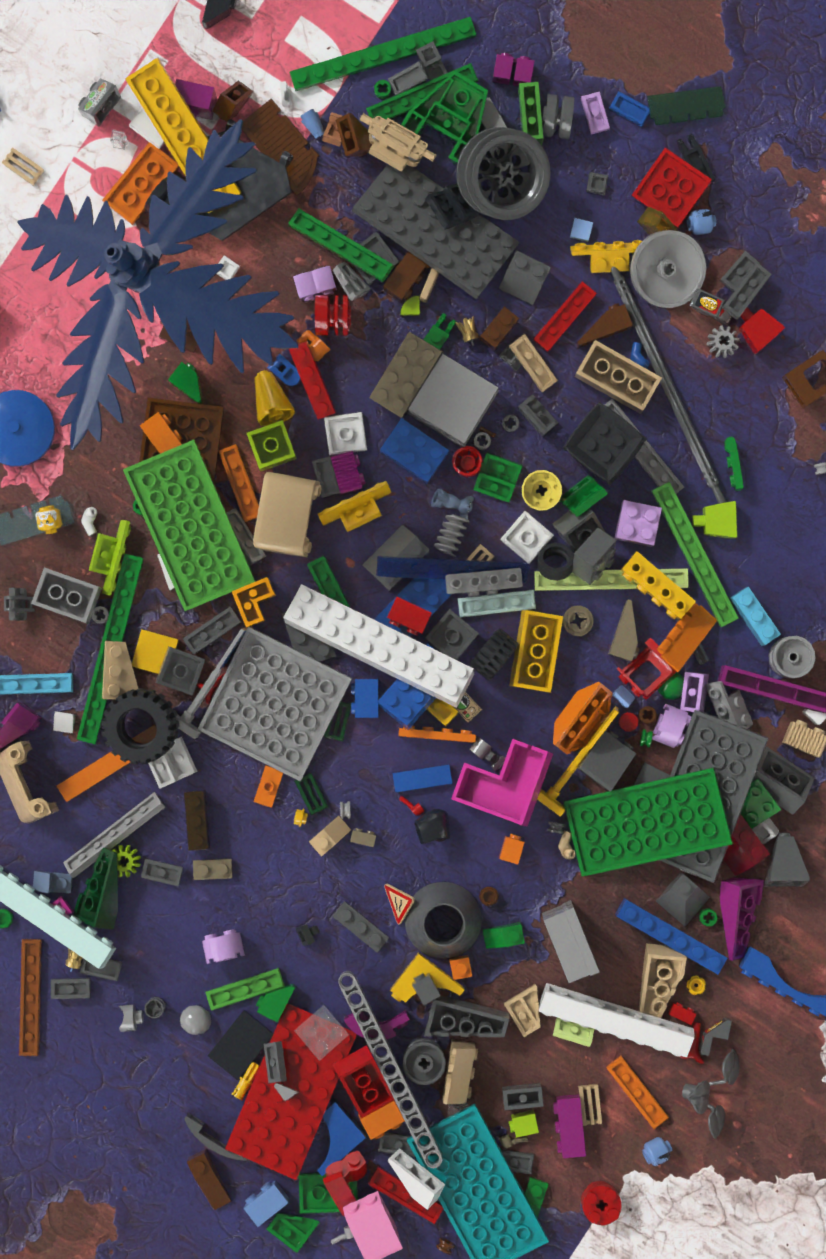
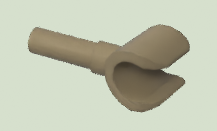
(507, 1142)

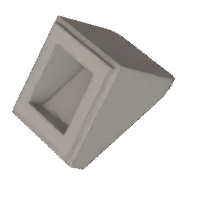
(285, 1092)

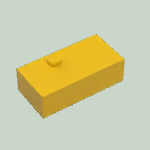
(536, 651)

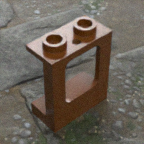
(799, 384)

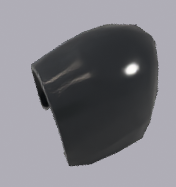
(433, 826)

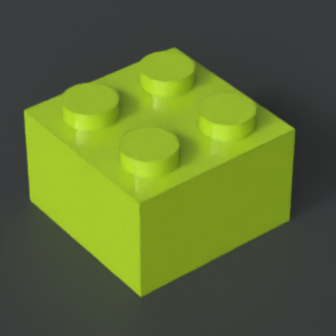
(271, 445)

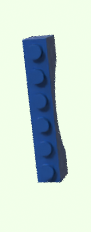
(671, 936)
(760, 965)

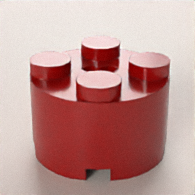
(590, 1203)

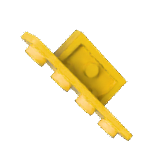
(606, 256)
(357, 509)

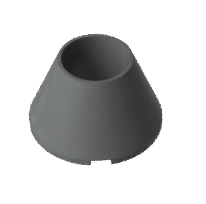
(443, 894)

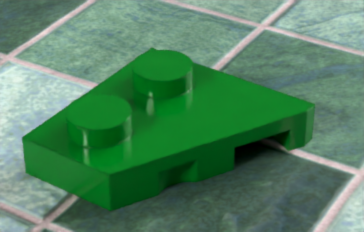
(292, 1229)

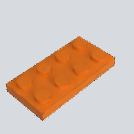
(138, 182)

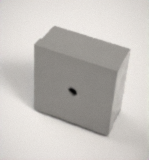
(453, 400)
(570, 942)

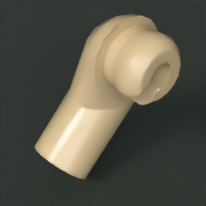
(565, 847)

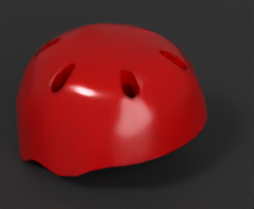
(467, 462)

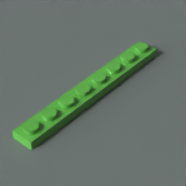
(694, 554)

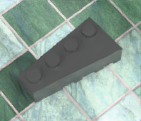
(464, 1019)

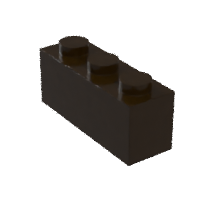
(196, 820)

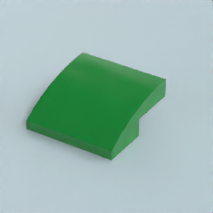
(497, 477)
(582, 496)

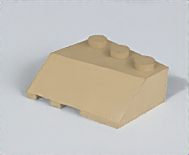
(459, 1072)

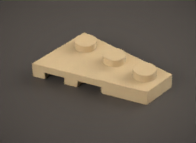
(117, 671)

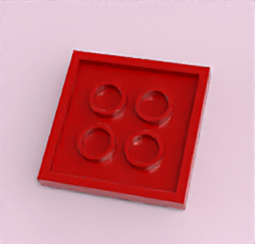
(672, 187)

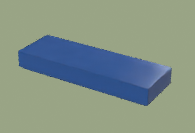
(422, 778)

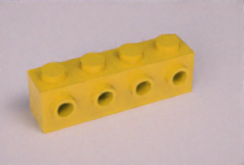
(657, 585)

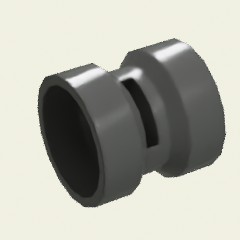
(152, 1009)

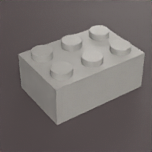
(66, 595)

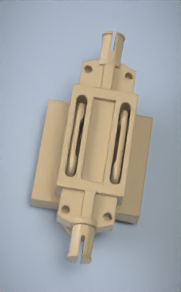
(395, 143)

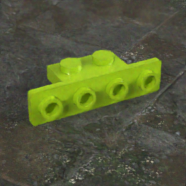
(108, 554)

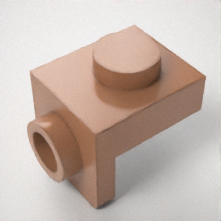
(331, 133)

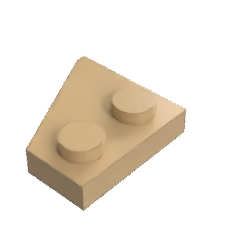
(525, 1010)

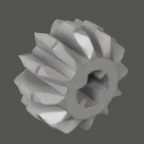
(729, 337)

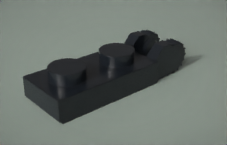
(695, 156)

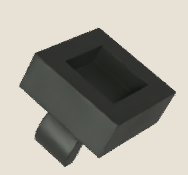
(306, 934)

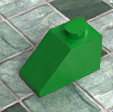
(187, 381)
(503, 936)
(275, 1002)

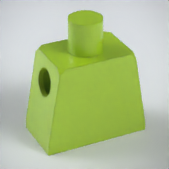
(718, 520)

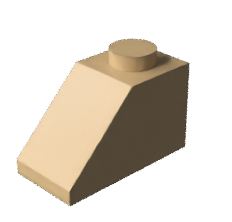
(330, 835)

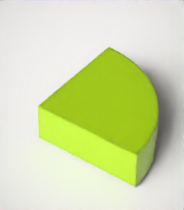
(411, 307)

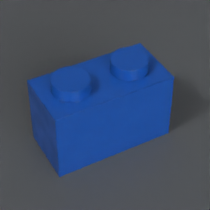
(365, 698)

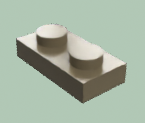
(212, 869)

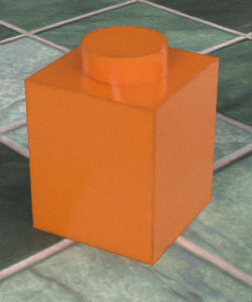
(511, 849)
(460, 967)

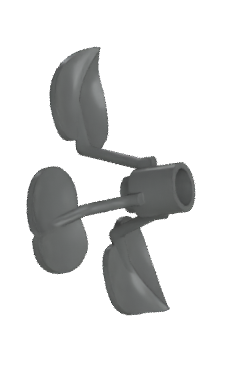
(699, 1094)

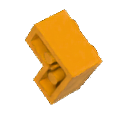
(248, 599)

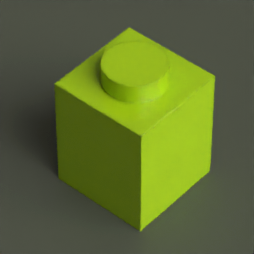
(523, 1124)

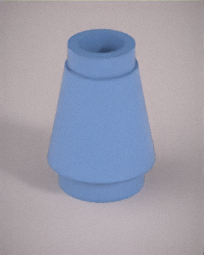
(312, 123)

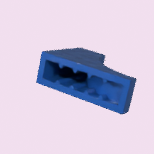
(344, 1134)

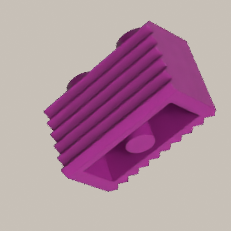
(347, 473)

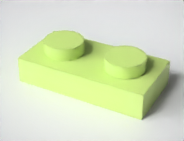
(573, 1032)

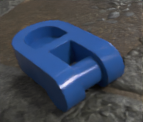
(289, 375)

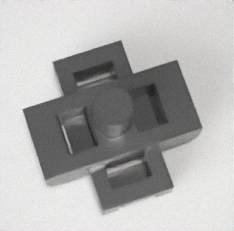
(16, 604)

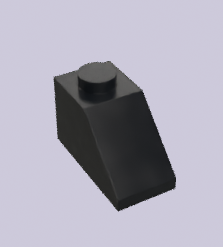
(217, 11)

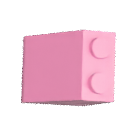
(372, 1227)

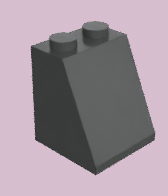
(607, 760)

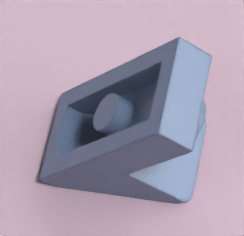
(52, 882)

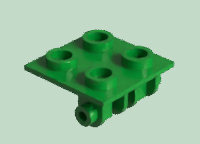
(758, 805)

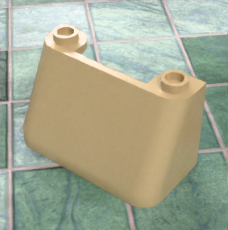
(285, 514)
(27, 808)

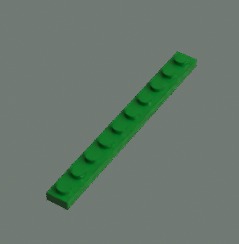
(381, 54)
(114, 631)

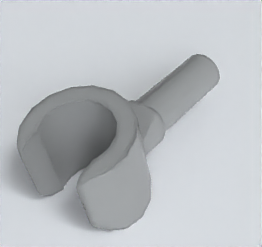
(347, 1235)

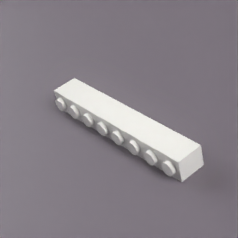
(616, 1020)

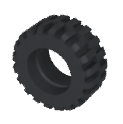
(121, 742)

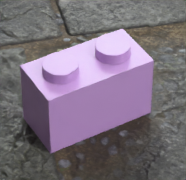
(694, 691)

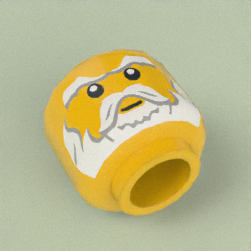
(48, 519)

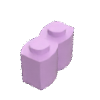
(315, 283)

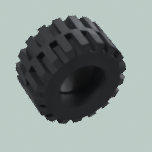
(494, 654)

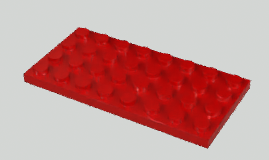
(282, 1131)

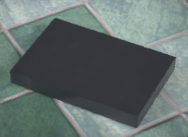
(240, 1044)

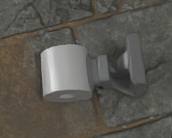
(484, 751)

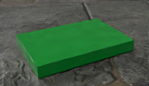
(315, 1196)

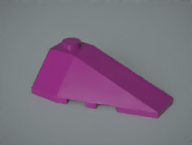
(17, 724)
(738, 905)

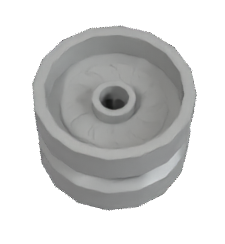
(780, 657)

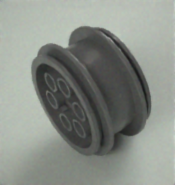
(530, 185)

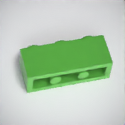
(530, 110)

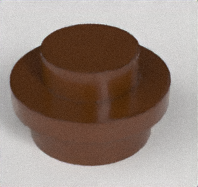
(488, 896)

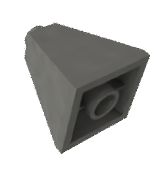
(786, 864)

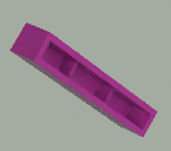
(773, 688)

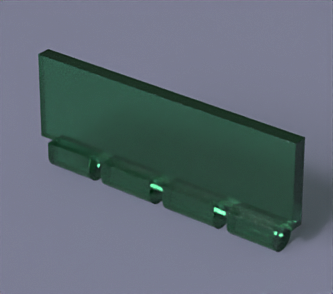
(689, 102)

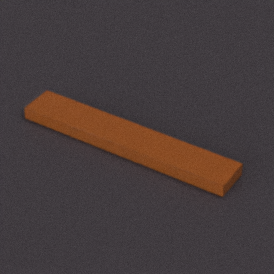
(30, 997)

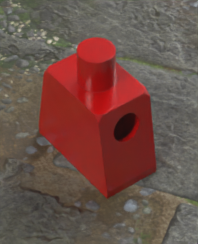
(759, 329)

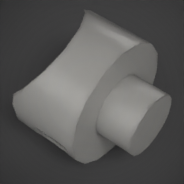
(131, 1018)

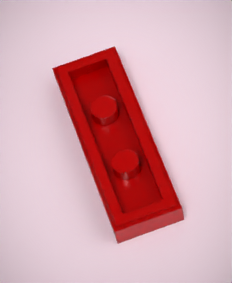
(339, 1190)

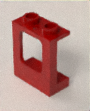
(652, 655)

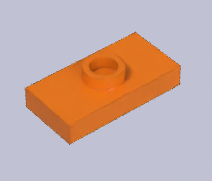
(268, 786)

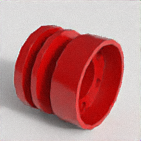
(332, 315)

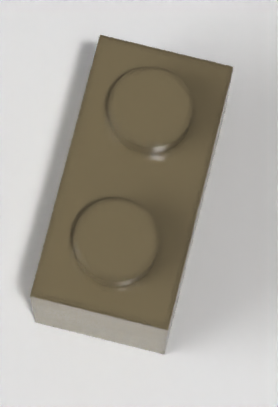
(363, 838)

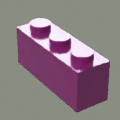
(569, 1126)

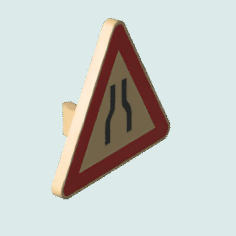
(399, 901)

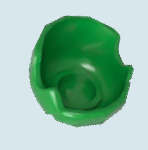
(673, 687)

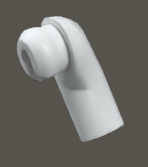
(88, 519)

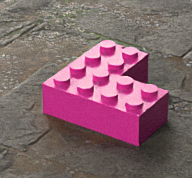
(512, 792)

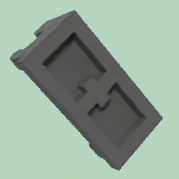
(537, 415)

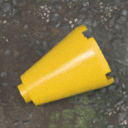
(271, 400)

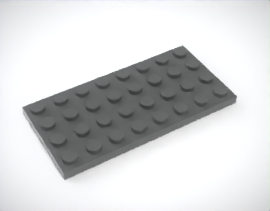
(463, 254)
(735, 757)

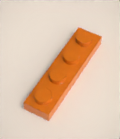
(445, 734)

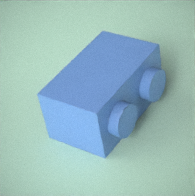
(266, 1203)

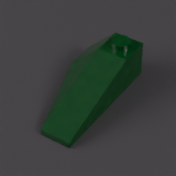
(100, 899)

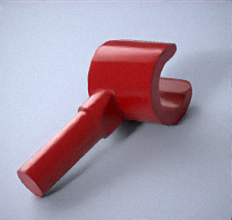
(417, 809)

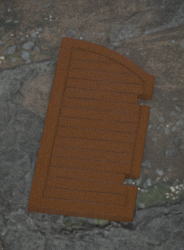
(276, 135)

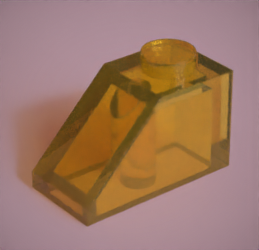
(655, 221)

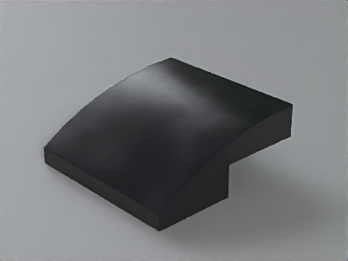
(450, 207)

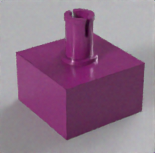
(198, 97)

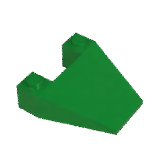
(451, 109)

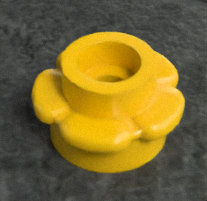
(300, 817)
(696, 990)

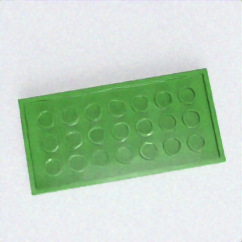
(189, 525)

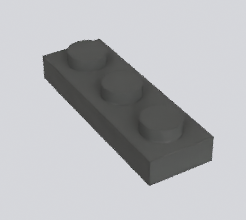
(746, 290)
(212, 630)
(360, 926)

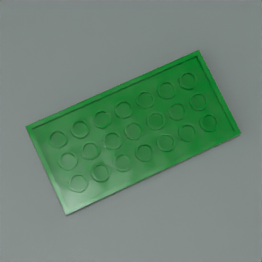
(648, 822)

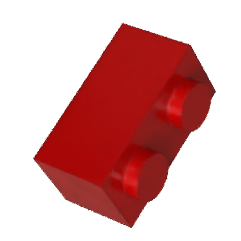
(681, 1013)

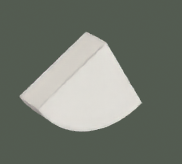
(284, 93)

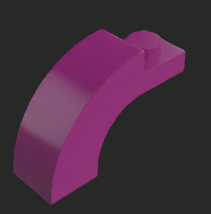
(387, 1026)

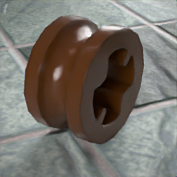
(646, 720)
(445, 1245)

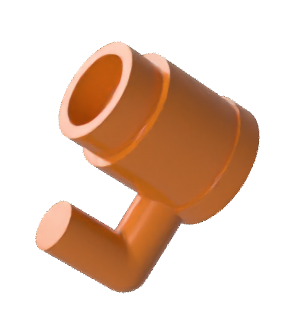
(317, 346)

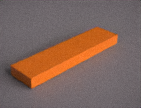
(240, 482)
(637, 1092)

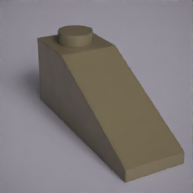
(625, 638)

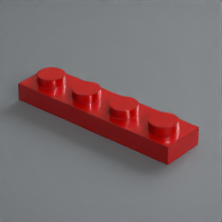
(564, 316)
(312, 380)
(394, 1188)

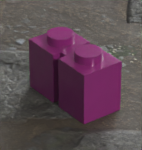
(503, 69)

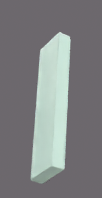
(496, 603)

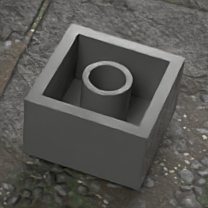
(594, 556)

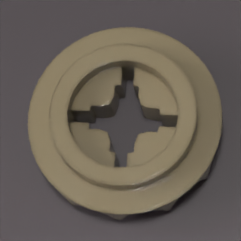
(582, 612)

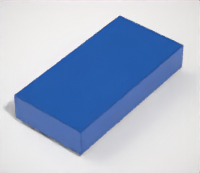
(629, 109)

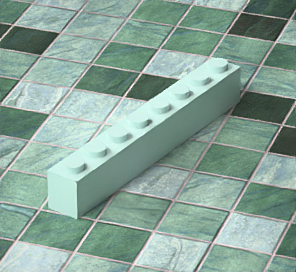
(54, 920)

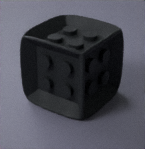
(604, 443)

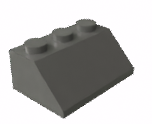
(400, 544)
(783, 780)

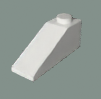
(417, 1180)

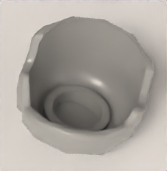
(195, 1020)

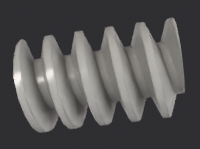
(450, 534)

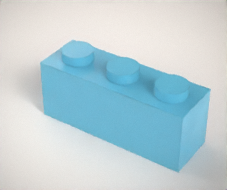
(755, 616)

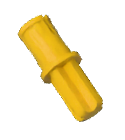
(246, 1081)

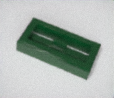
(334, 736)
(304, 779)

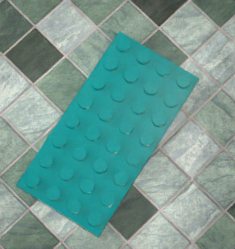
(481, 1189)

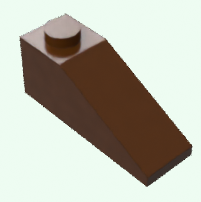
(609, 324)
(208, 1179)

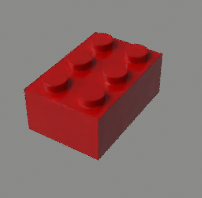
(363, 1081)

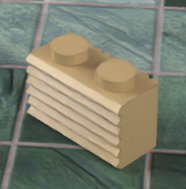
(805, 739)

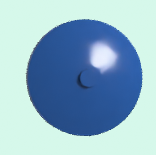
(25, 428)

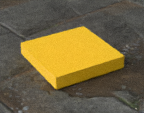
(152, 650)

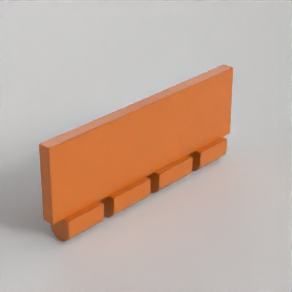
(686, 636)

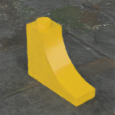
(403, 988)

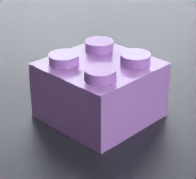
(637, 523)

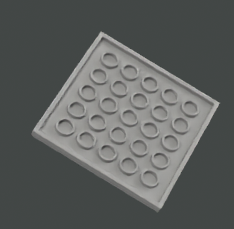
(274, 703)

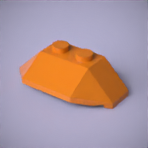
(582, 717)

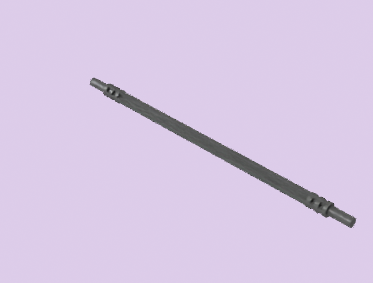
(667, 384)

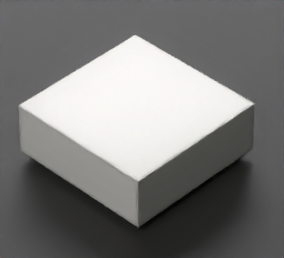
(229, 270)

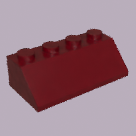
(745, 850)

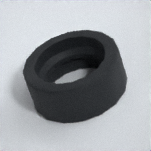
(559, 550)

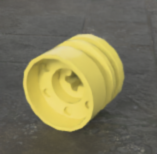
(547, 480)

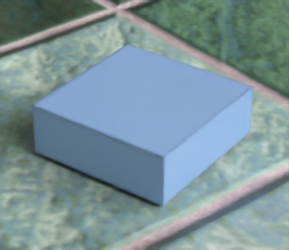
(581, 230)

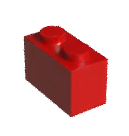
(408, 615)

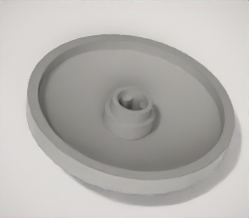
(668, 268)

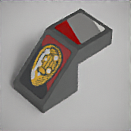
(711, 306)
(718, 1030)

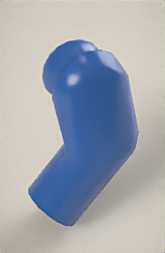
(637, 357)

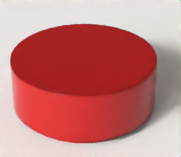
(628, 721)

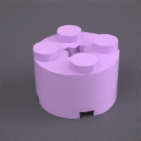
(670, 726)
(223, 947)

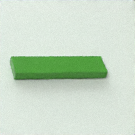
(245, 989)

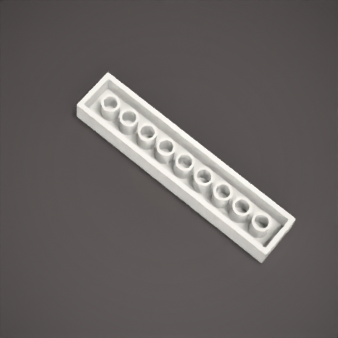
(379, 645)

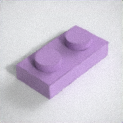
(595, 113)

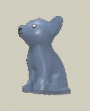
(443, 499)

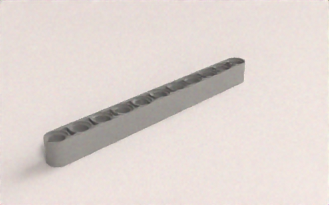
(390, 1078)

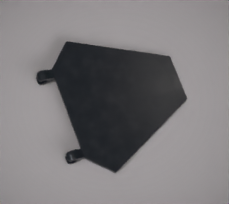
(259, 190)

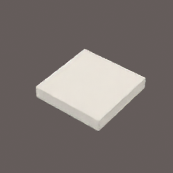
(345, 433)
(526, 537)

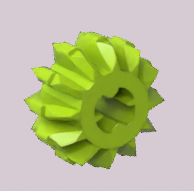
(130, 865)

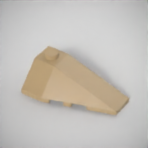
(660, 977)

